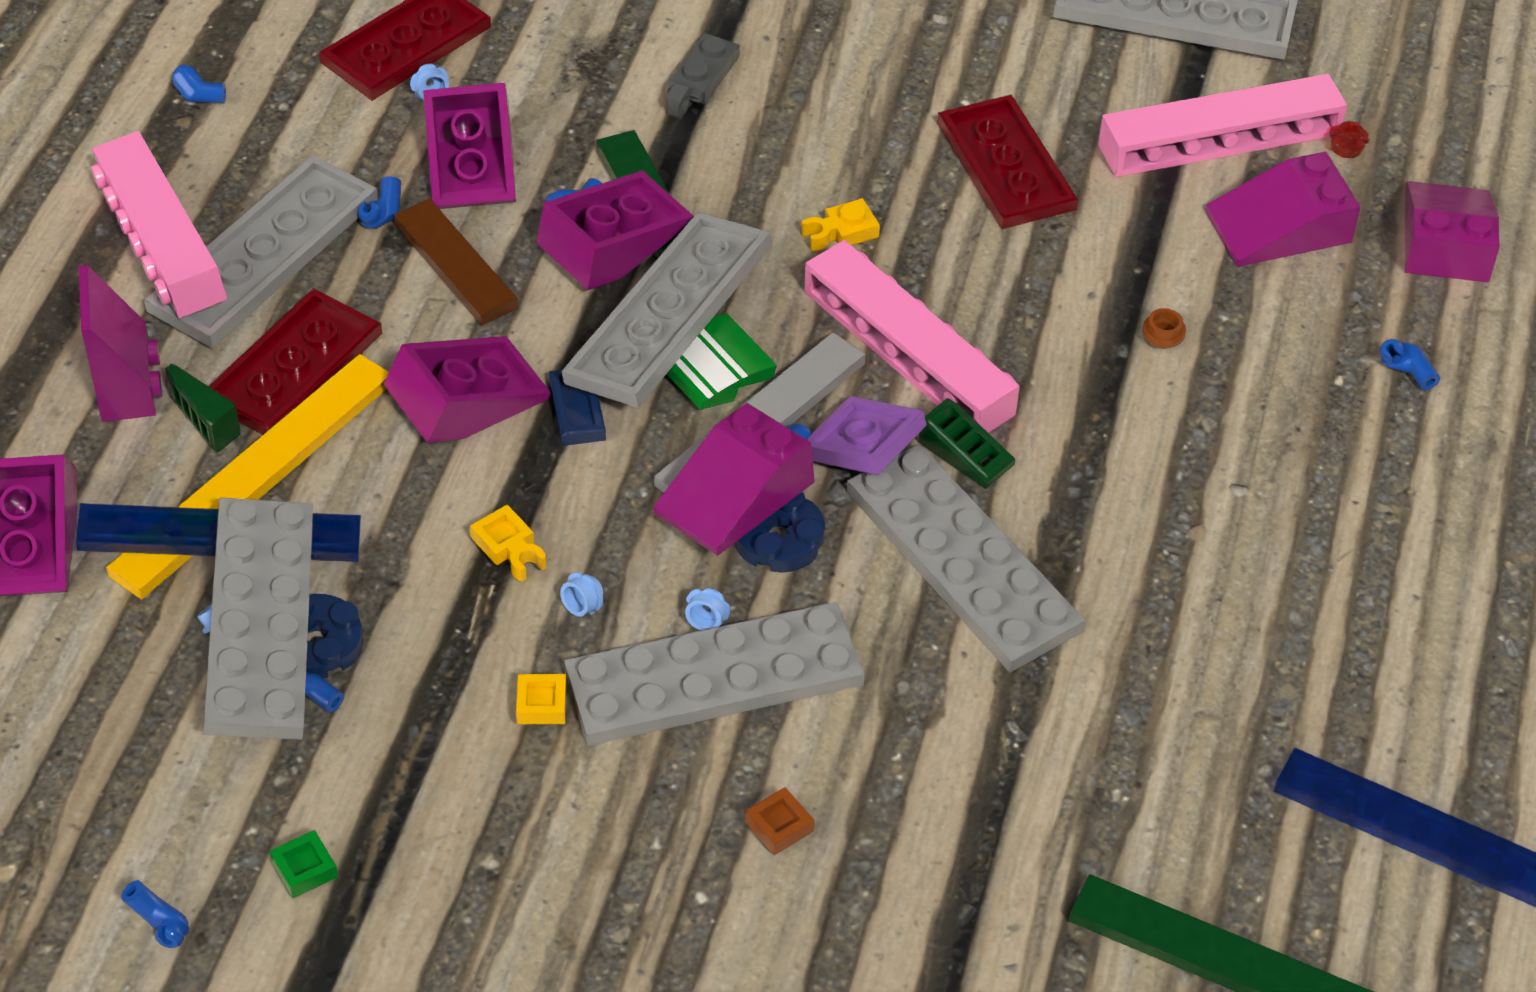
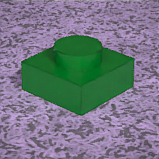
(303, 864)

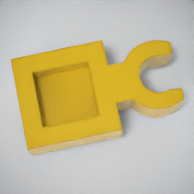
(842, 222)
(505, 538)

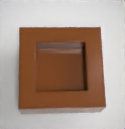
(779, 821)

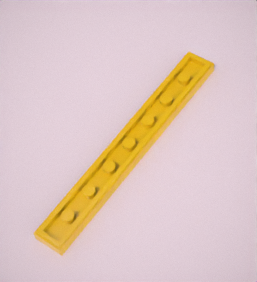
(265, 462)

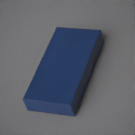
(576, 412)

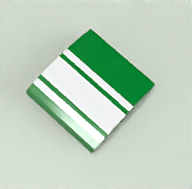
(720, 364)

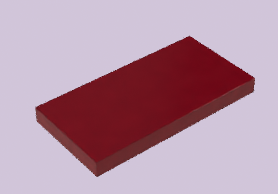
(401, 42)
(1007, 161)
(295, 359)

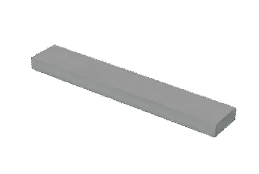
(791, 392)

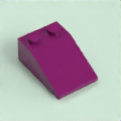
(470, 145)
(1286, 211)
(610, 227)
(1450, 231)
(117, 351)
(462, 385)
(737, 479)
(36, 524)

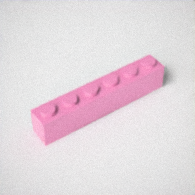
(1220, 125)
(157, 225)
(909, 335)

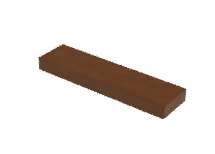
(456, 262)

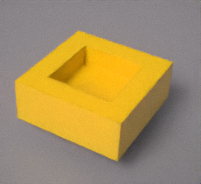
(541, 699)

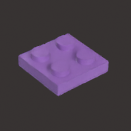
(865, 434)

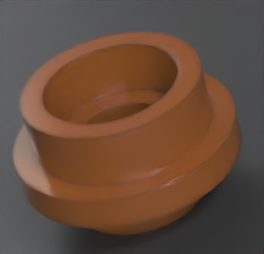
(1164, 328)

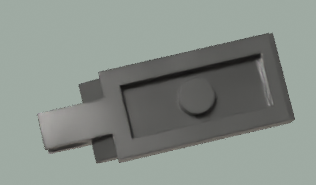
(700, 73)

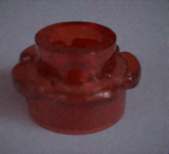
(1348, 139)

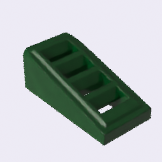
(205, 408)
(950, 421)

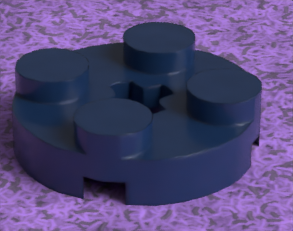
(788, 552)
(344, 634)

